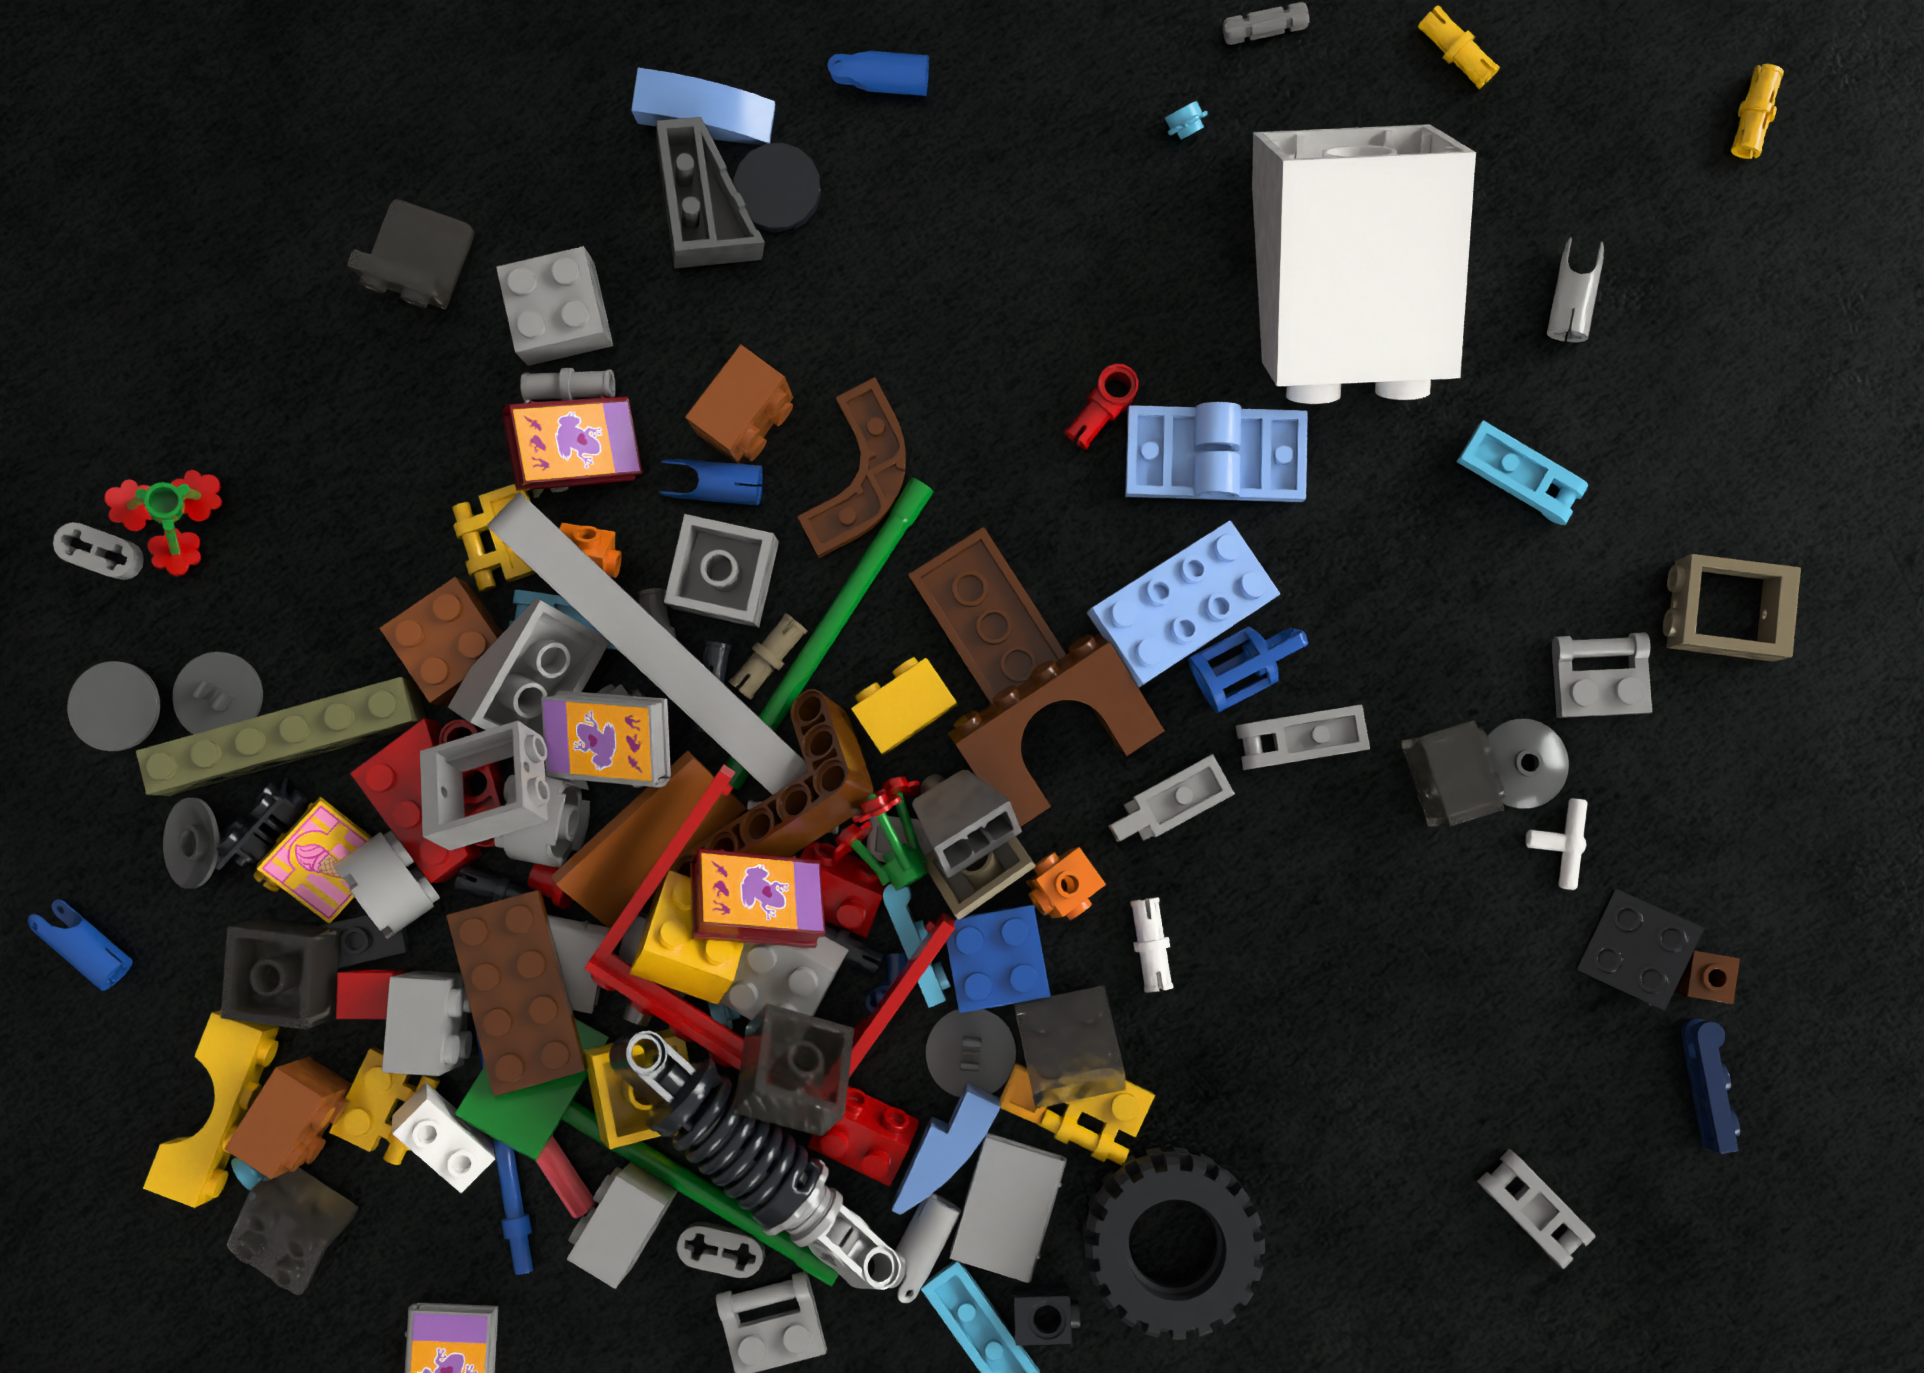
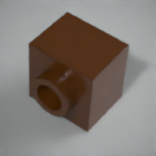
(1695, 977)

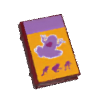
(571, 442)
(756, 898)

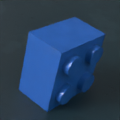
(997, 958)

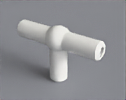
(1570, 843)

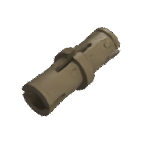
(768, 656)

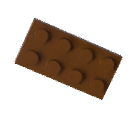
(986, 613)
(517, 992)

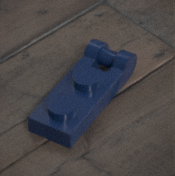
(1710, 1084)

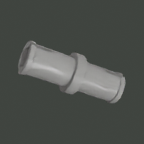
(567, 385)

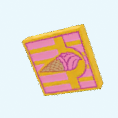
(306, 856)

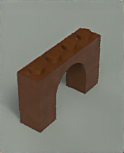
(1088, 675)

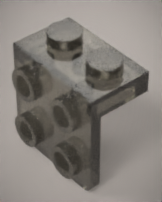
(415, 255)
(289, 1227)

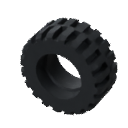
(1187, 1302)

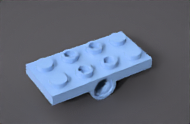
(1216, 453)
(1183, 603)

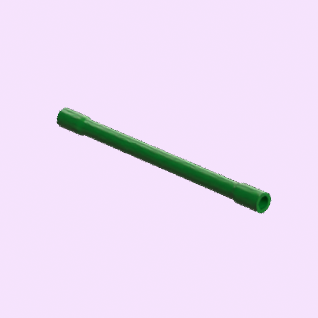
(901, 516)
(702, 1193)

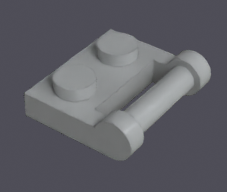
(1602, 690)
(775, 1338)

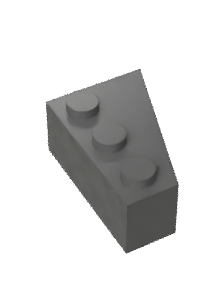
(701, 203)

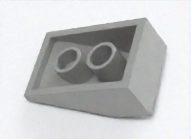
(530, 660)

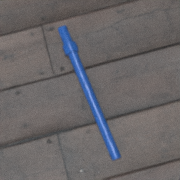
(516, 1224)

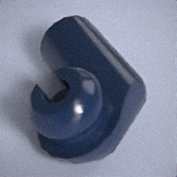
(894, 964)

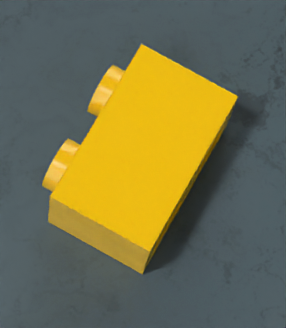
(903, 704)

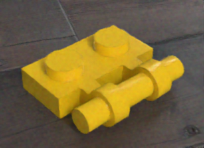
(469, 529)
(372, 1105)
(1118, 1111)

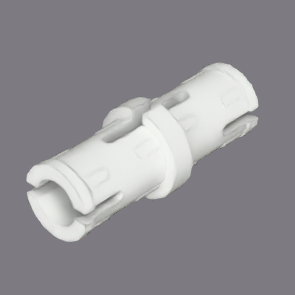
(1151, 944)

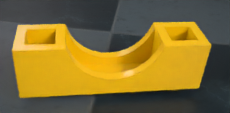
(234, 1056)

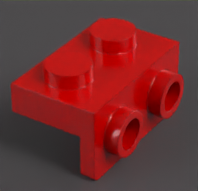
(849, 889)
(868, 1137)

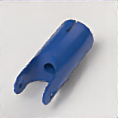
(882, 72)
(722, 482)
(82, 946)

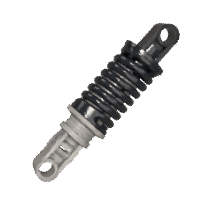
(752, 1159)

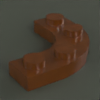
(876, 482)

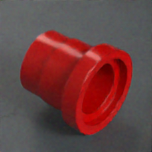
(541, 879)

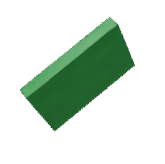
(530, 1114)

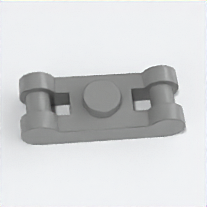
(1536, 1209)

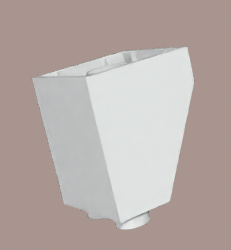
(1361, 258)

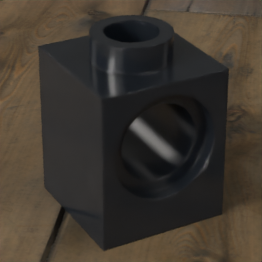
(1029, 1330)

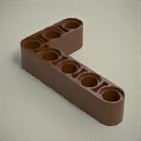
(812, 803)

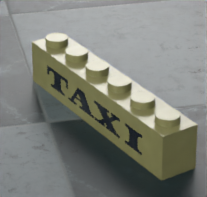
(281, 737)

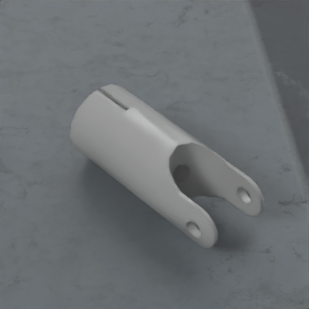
(1574, 300)
(923, 1243)

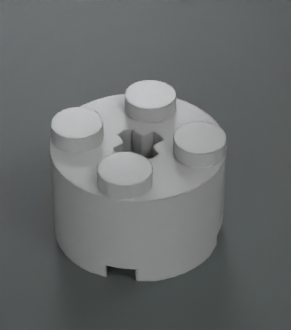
(553, 839)
(384, 884)

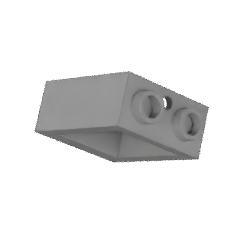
(443, 785)

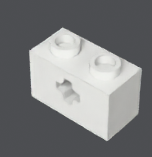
(440, 1139)

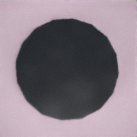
(778, 186)

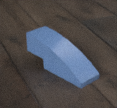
(725, 110)
(946, 1146)

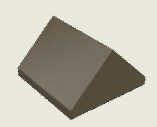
(982, 878)

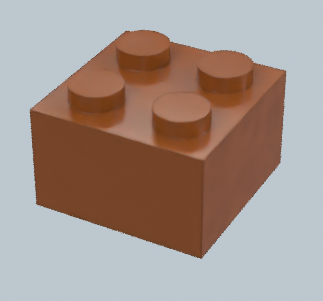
(741, 406)
(442, 638)
(290, 1117)

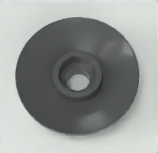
(1508, 746)
(191, 843)

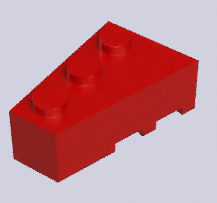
(394, 788)

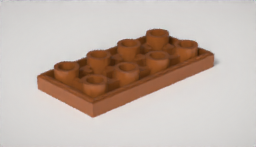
(624, 852)

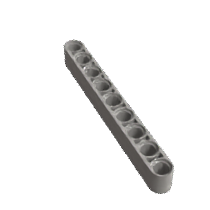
(647, 644)

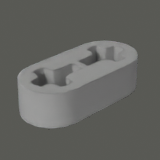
(101, 543)
(720, 1261)

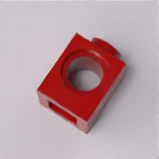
(364, 993)

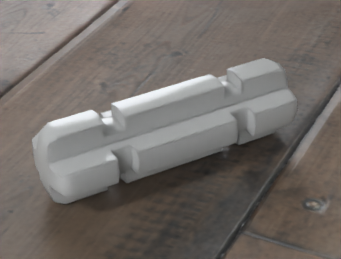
(1265, 23)

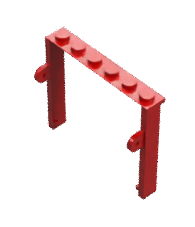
(693, 1024)

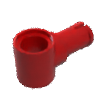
(1103, 406)

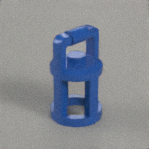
(1257, 657)

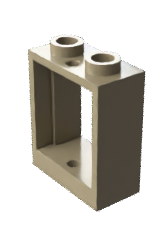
(1776, 617)

